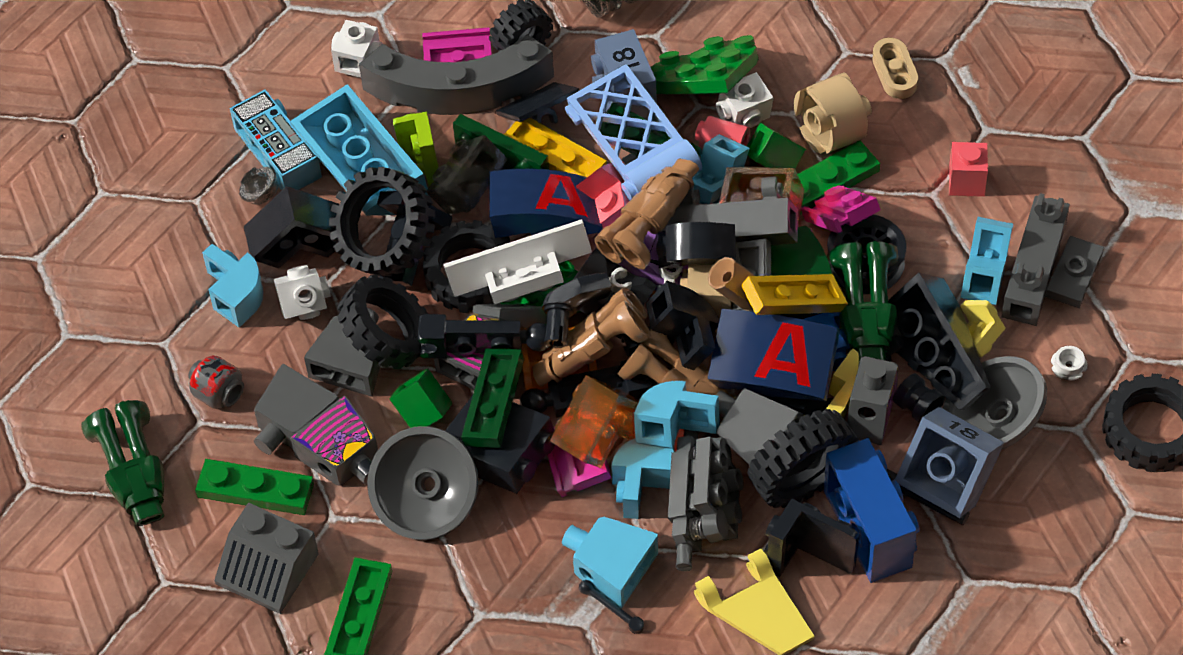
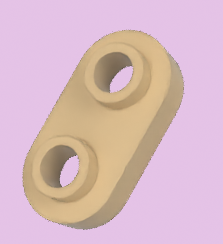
(897, 70)

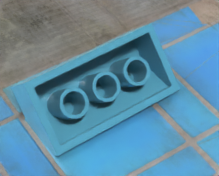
(352, 140)

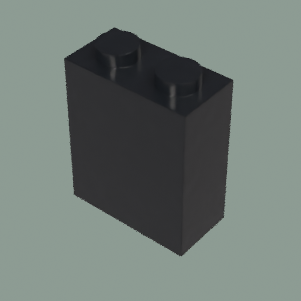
(521, 451)

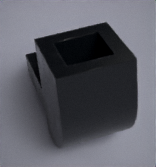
(695, 244)
(687, 318)

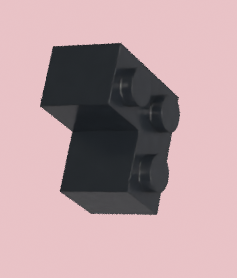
(288, 224)

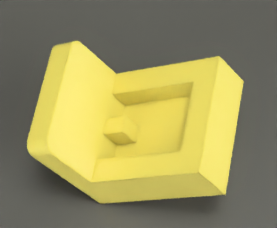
(983, 324)

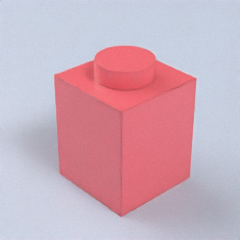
(968, 169)

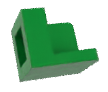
(774, 149)
(421, 400)

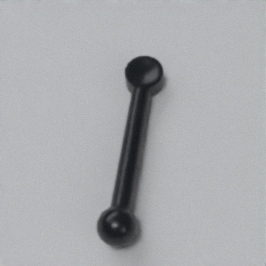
(636, 624)

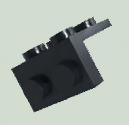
(813, 532)

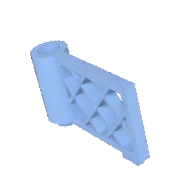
(646, 165)

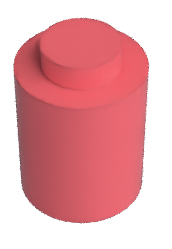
(714, 126)

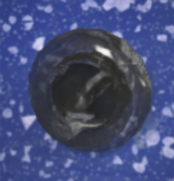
(258, 185)

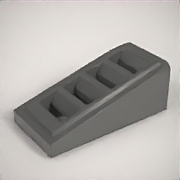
(524, 313)

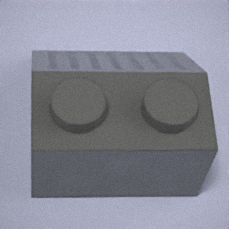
(265, 558)

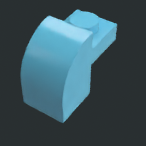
(716, 156)
(987, 260)
(238, 286)
(670, 408)
(638, 467)

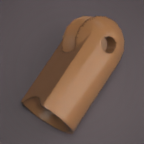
(727, 277)

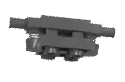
(702, 495)

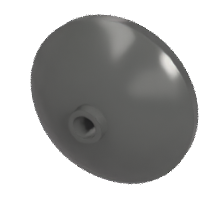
(1011, 403)
(399, 479)

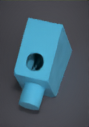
(612, 556)

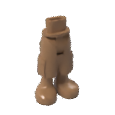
(646, 212)
(591, 337)
(645, 363)

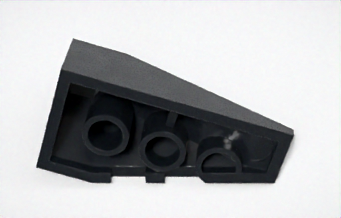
(938, 339)

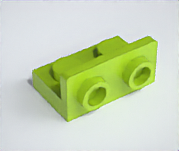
(416, 140)

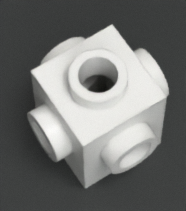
(353, 46)
(746, 102)
(290, 286)

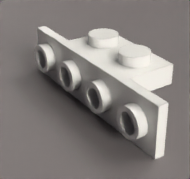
(519, 265)

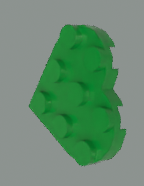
(708, 70)

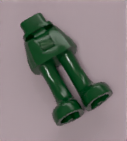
(867, 324)
(134, 483)

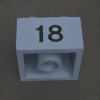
(616, 51)
(949, 462)

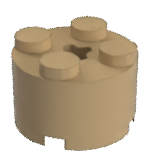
(832, 113)

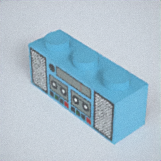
(274, 141)

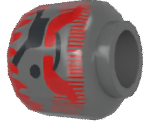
(215, 382)

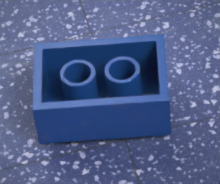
(873, 506)

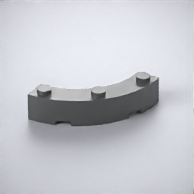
(457, 86)

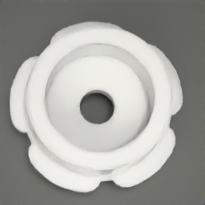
(1069, 355)

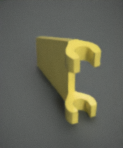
(760, 610)

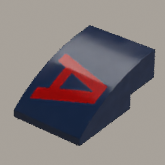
(538, 202)
(773, 355)

